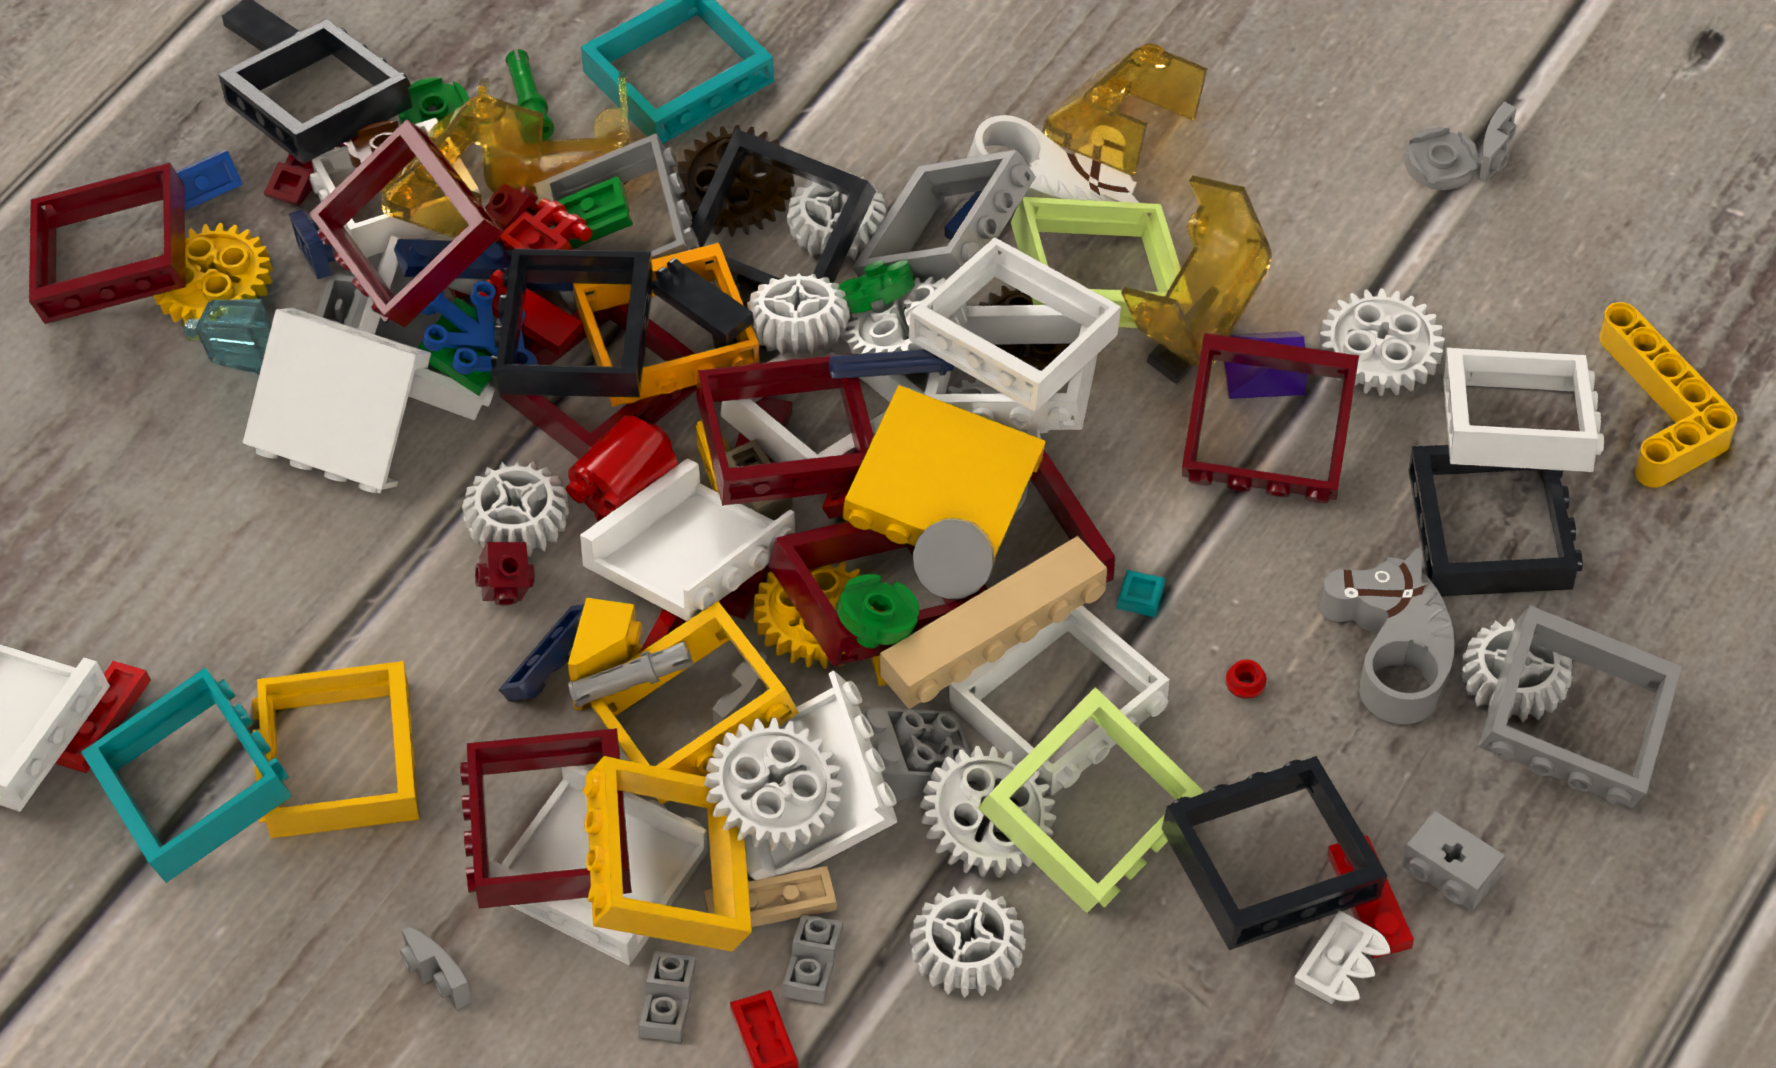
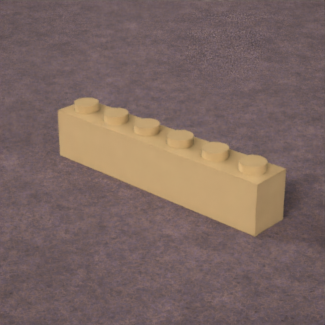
(993, 622)

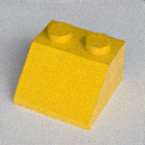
(604, 639)

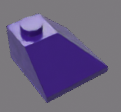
(1255, 381)

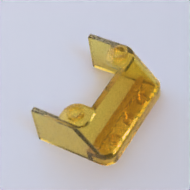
(1091, 116)
(482, 121)
(611, 132)
(1215, 279)

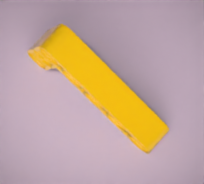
(1700, 414)

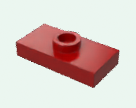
(763, 1032)

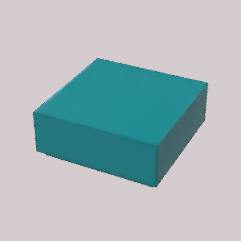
(1141, 593)

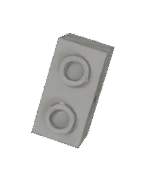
(1453, 861)

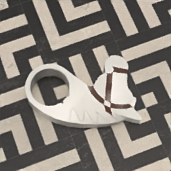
(1056, 171)

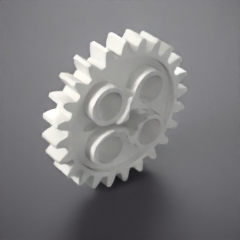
(885, 326)
(1390, 337)
(952, 797)
(793, 814)

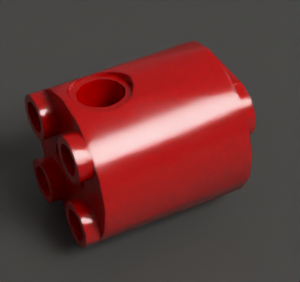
(620, 465)

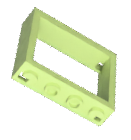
(1100, 218)
(1040, 846)

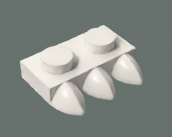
(1341, 956)

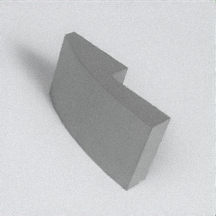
(1496, 140)
(746, 688)
(812, 959)
(435, 964)
(667, 996)

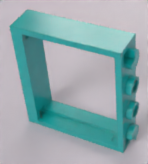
(698, 103)
(154, 725)

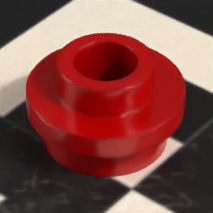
(1246, 670)

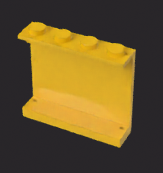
(940, 465)

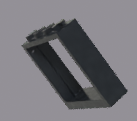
(332, 128)
(741, 144)
(573, 267)
(1489, 576)
(1291, 909)

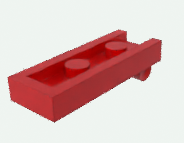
(542, 319)

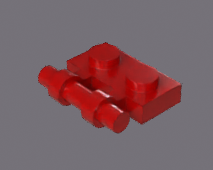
(535, 231)

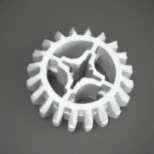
(816, 211)
(798, 314)
(515, 500)
(1542, 681)
(982, 959)

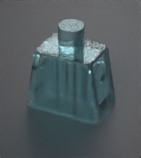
(232, 333)

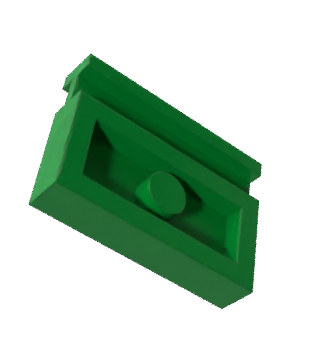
(602, 208)

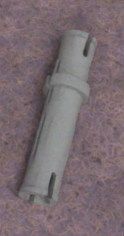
(621, 677)

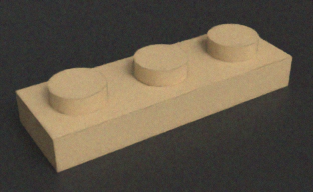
(787, 896)

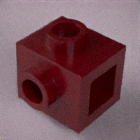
(510, 203)
(504, 572)

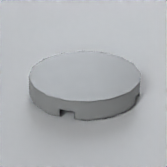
(1441, 158)
(953, 558)

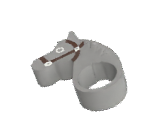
(1410, 627)

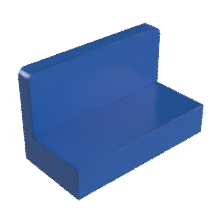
(208, 178)

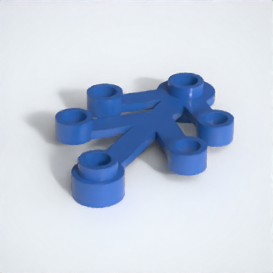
(475, 334)

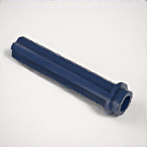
(886, 364)

